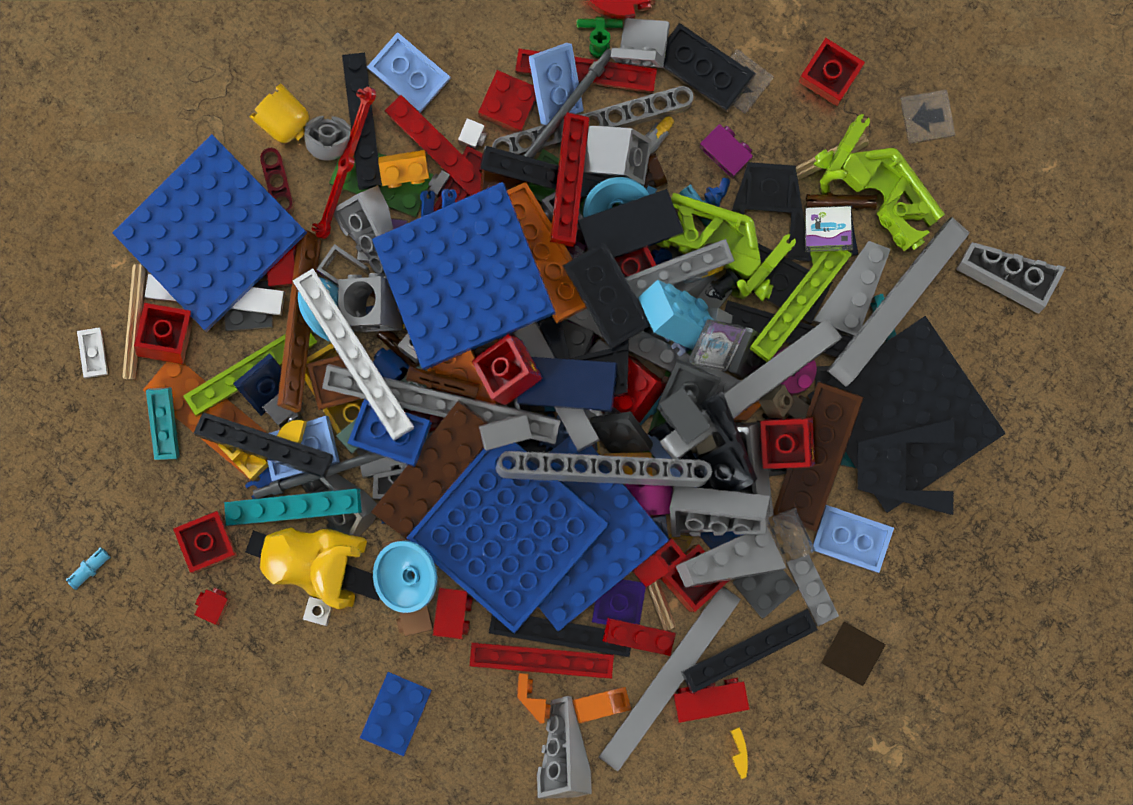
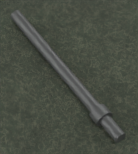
(595, 70)
(278, 486)

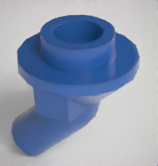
(714, 195)
(661, 256)

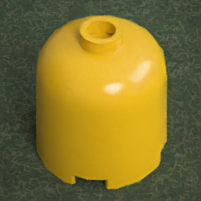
(281, 116)

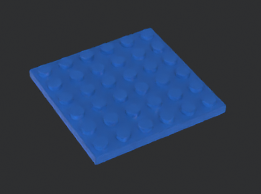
(209, 232)
(463, 276)
(507, 536)
(613, 555)

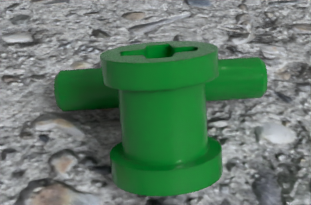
(599, 37)

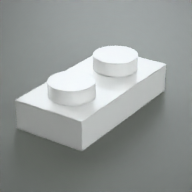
(92, 352)

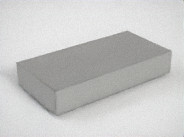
(505, 432)

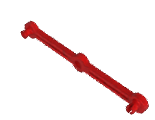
(345, 163)

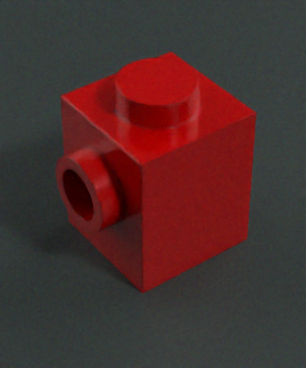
(212, 605)

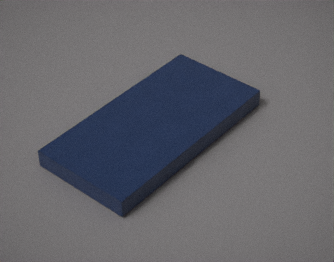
(572, 384)

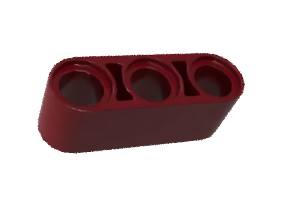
(277, 170)

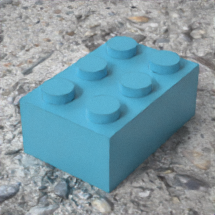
(674, 313)

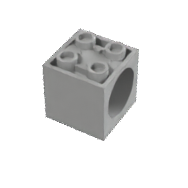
(617, 153)
(353, 298)

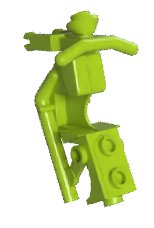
(890, 175)
(741, 239)

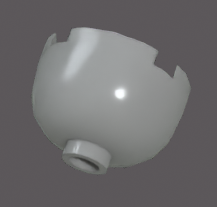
(327, 137)

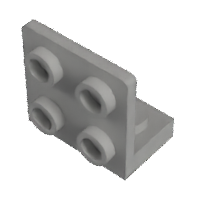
(642, 43)

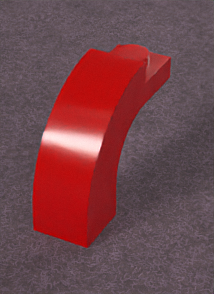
(620, 8)

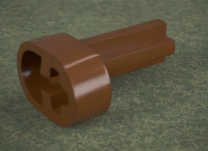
(656, 175)

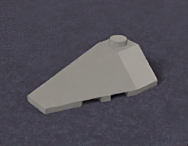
(364, 219)

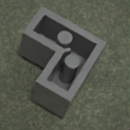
(684, 415)

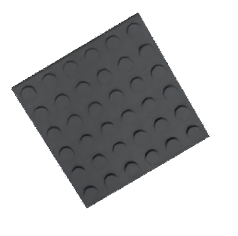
(915, 385)

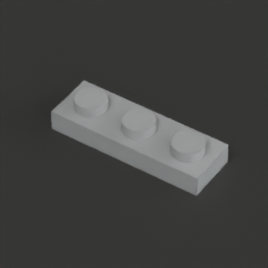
(812, 589)

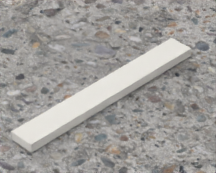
(353, 354)

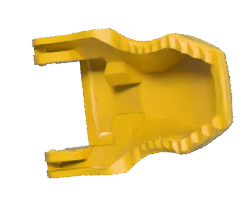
(311, 562)

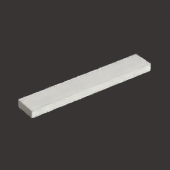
(255, 300)

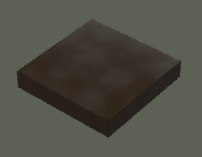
(853, 653)

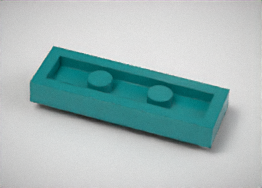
(162, 423)

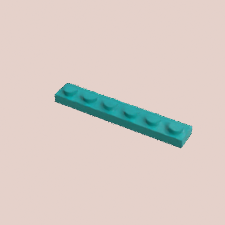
(293, 507)

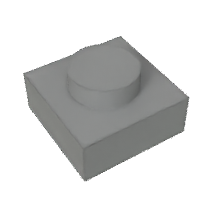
(438, 182)

